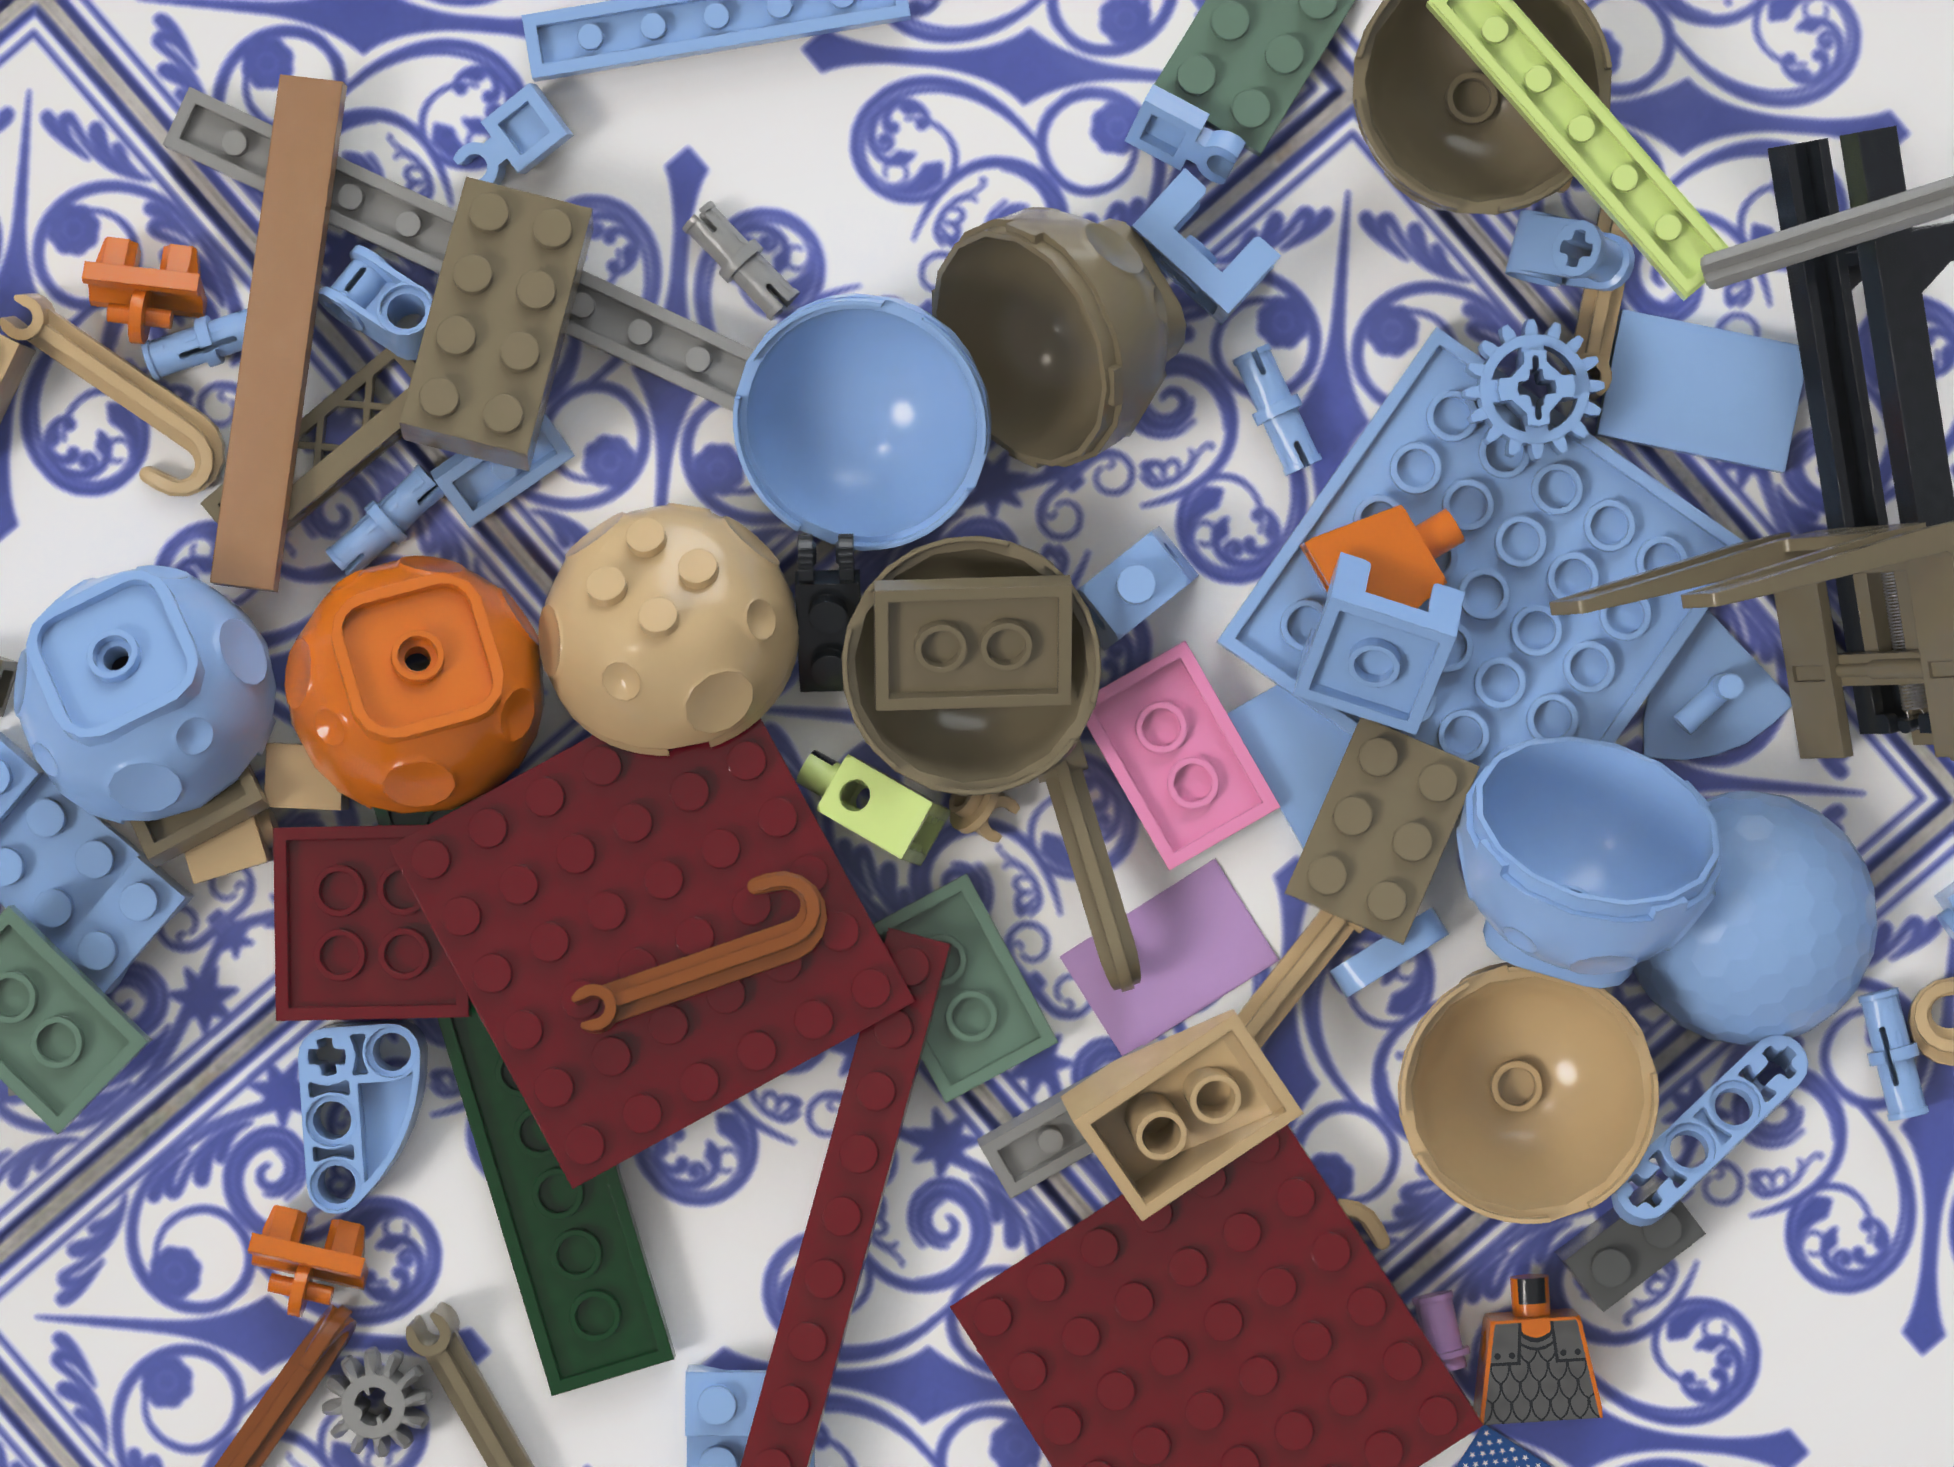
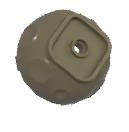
(1062, 329)

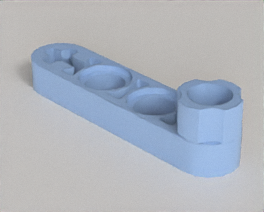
(1712, 1132)

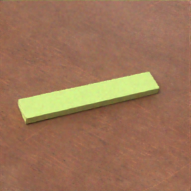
(1584, 136)

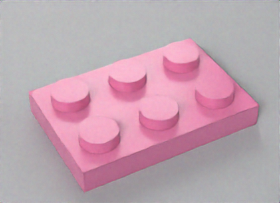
(1178, 756)

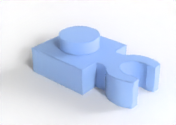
(1176, 133)
(521, 134)

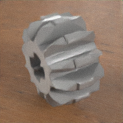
(356, 1407)

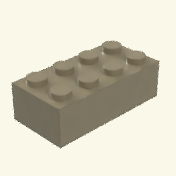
(497, 324)

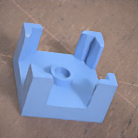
(1190, 262)
(1376, 652)

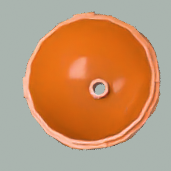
(408, 734)

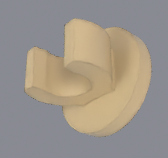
(973, 811)

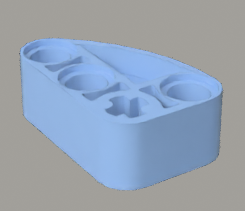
(380, 1101)

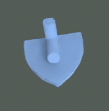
(1709, 698)

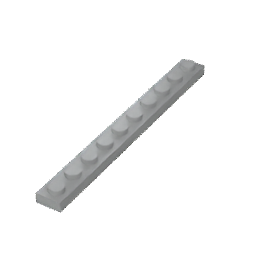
(421, 231)

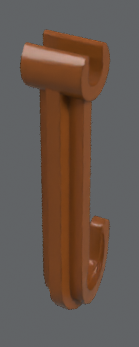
(717, 964)
(290, 1389)

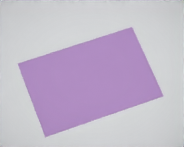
(1190, 950)

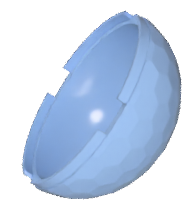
(862, 421)
(1780, 935)

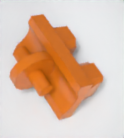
(141, 294)
(282, 1250)

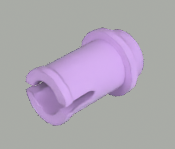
(1439, 1322)

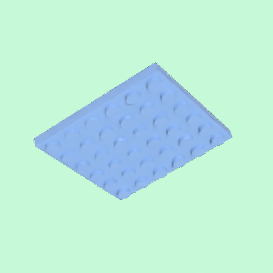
(1528, 540)

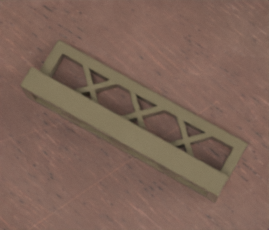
(353, 454)

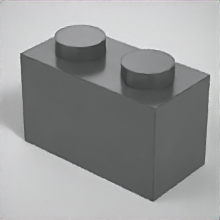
(1617, 1256)

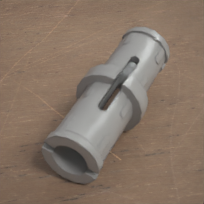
(740, 260)

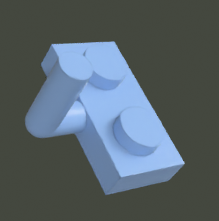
(482, 486)

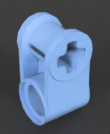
(1568, 253)
(374, 298)

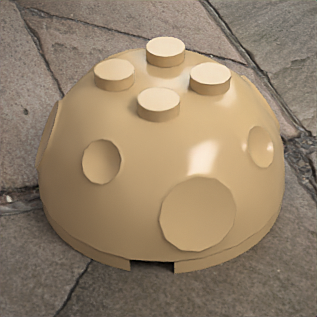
(668, 629)
(1527, 1095)

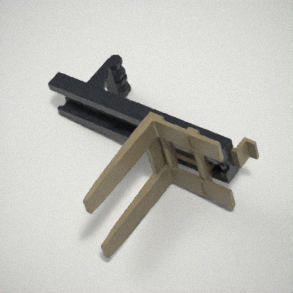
(1888, 578)

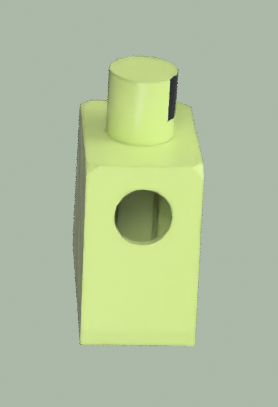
(895, 815)

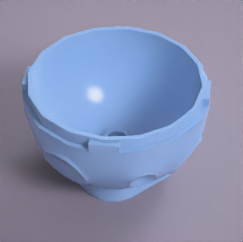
(168, 722)
(1585, 857)

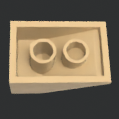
(1180, 1110)

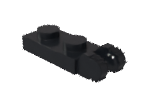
(823, 612)

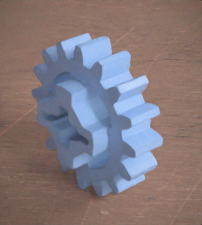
(1532, 357)

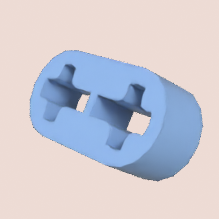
(1386, 954)

